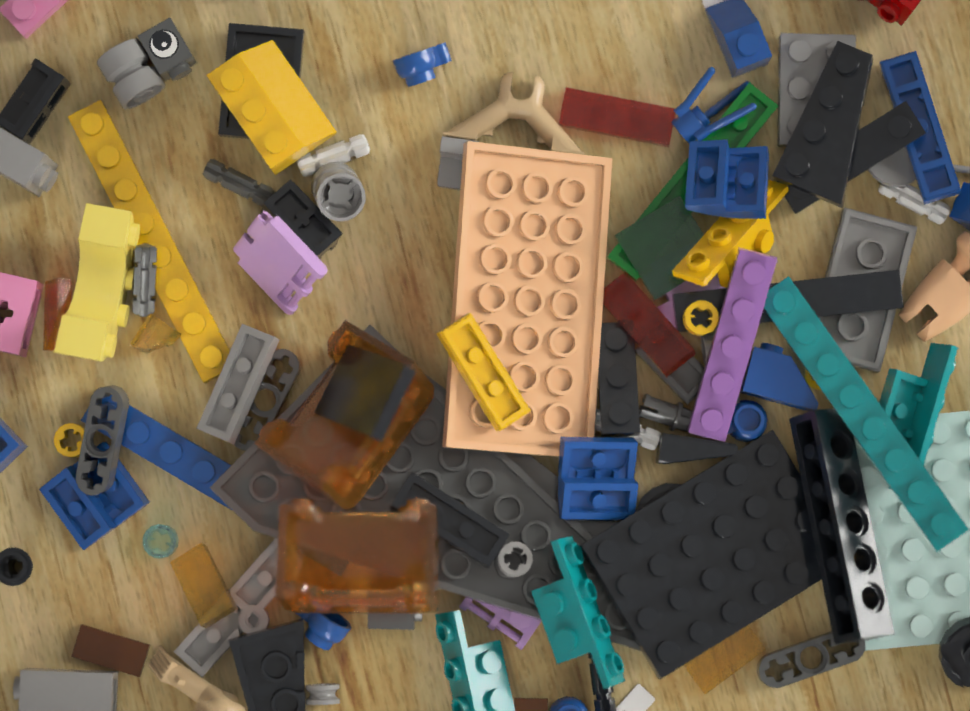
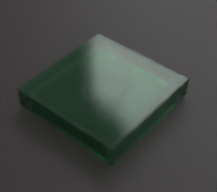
(658, 244)

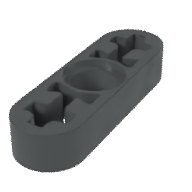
(288, 379)
(98, 411)
(787, 675)

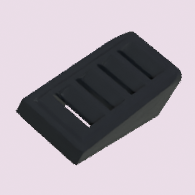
(683, 448)

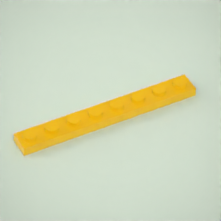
(173, 279)

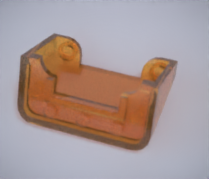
(332, 456)
(358, 560)

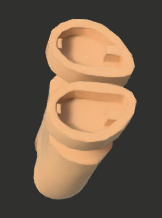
(944, 292)

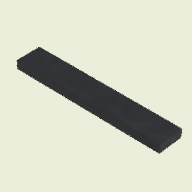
(825, 296)

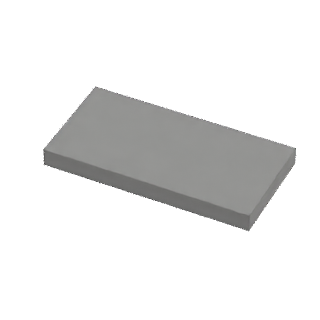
(864, 246)

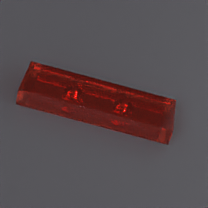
(617, 117)
(646, 325)

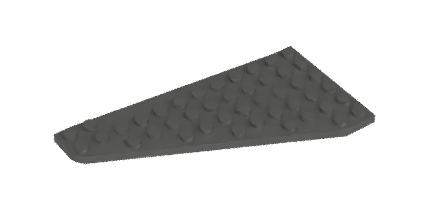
(499, 486)

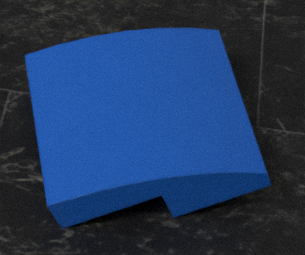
(727, 180)
(597, 478)
(93, 515)

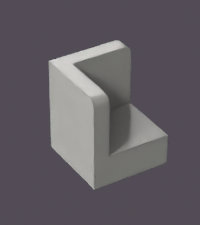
(451, 162)

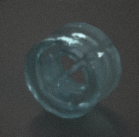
(163, 530)

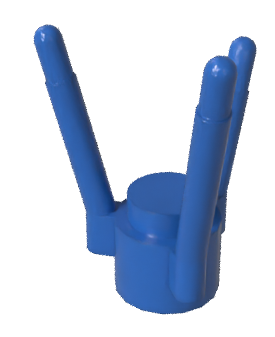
(694, 123)

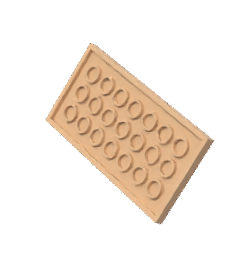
(535, 285)

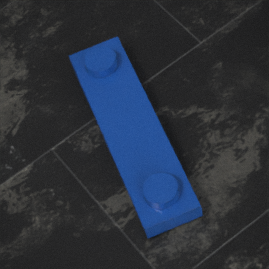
(928, 153)

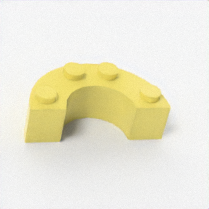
(101, 286)

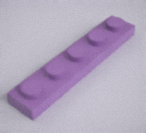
(732, 344)

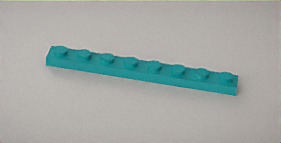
(863, 415)

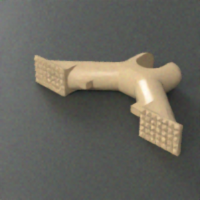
(508, 107)
(205, 694)

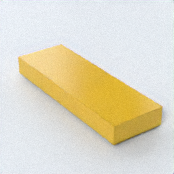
(483, 372)

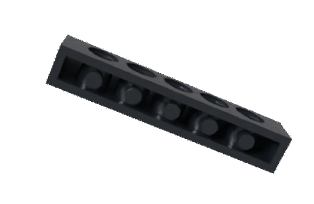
(841, 527)

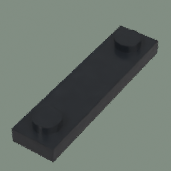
(873, 145)

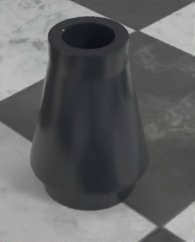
(7, 571)

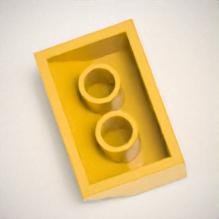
(271, 105)

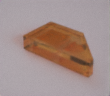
(57, 302)

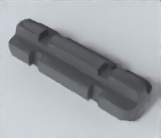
(237, 182)
(144, 279)

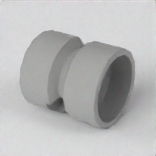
(129, 70)
(338, 191)

